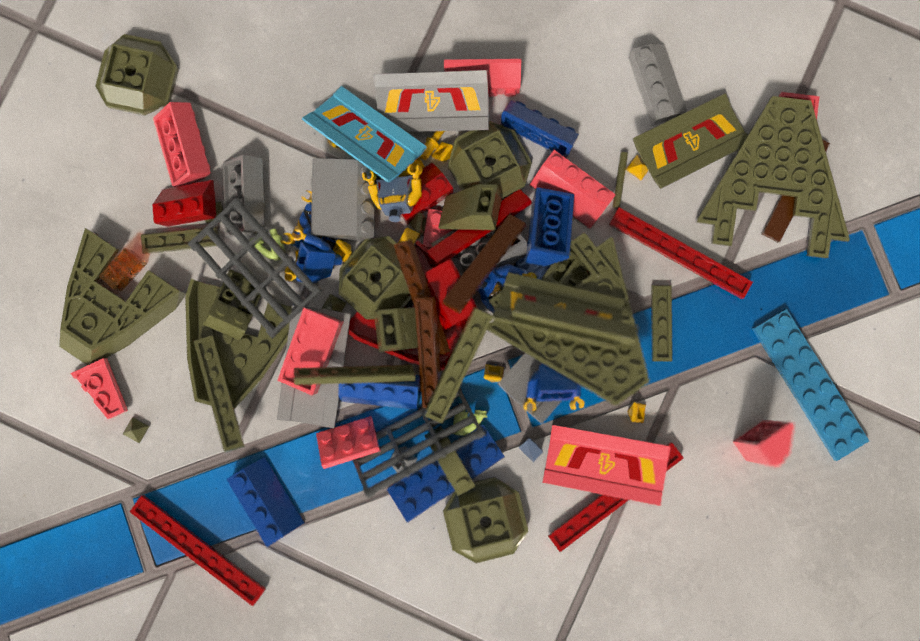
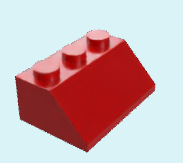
(434, 190)
(185, 204)
(440, 282)

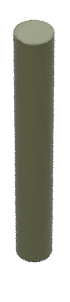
(620, 180)

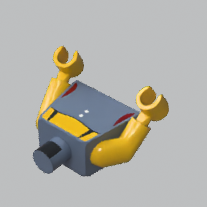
(397, 195)

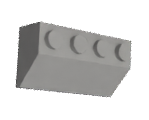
(657, 83)
(244, 180)

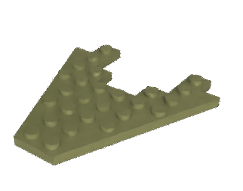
(785, 159)
(600, 369)

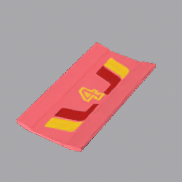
(606, 465)

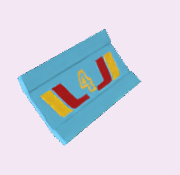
(365, 134)

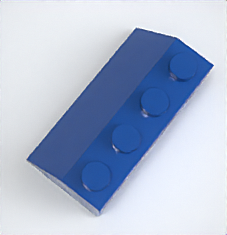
(538, 128)
(550, 227)
(382, 393)
(265, 501)

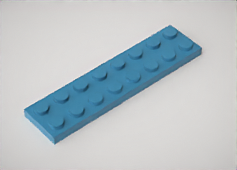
(810, 385)

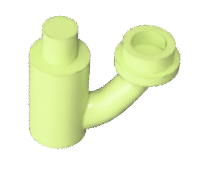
(265, 252)
(468, 429)

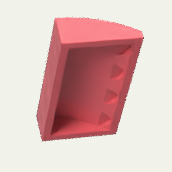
(310, 346)

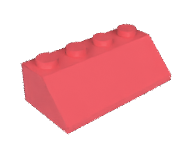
(503, 74)
(181, 144)
(564, 176)
(766, 442)

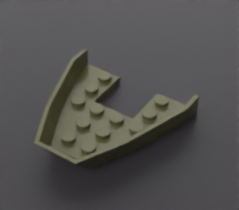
(99, 321)
(243, 360)

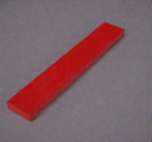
(464, 238)

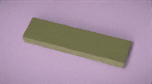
(173, 240)
(661, 323)

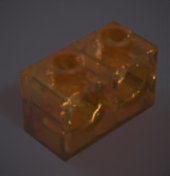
(122, 269)

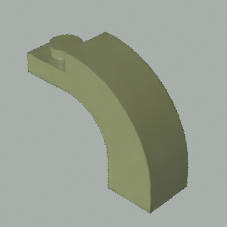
(453, 467)

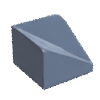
(531, 449)

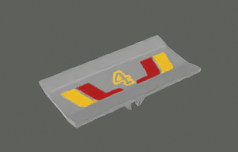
(434, 100)

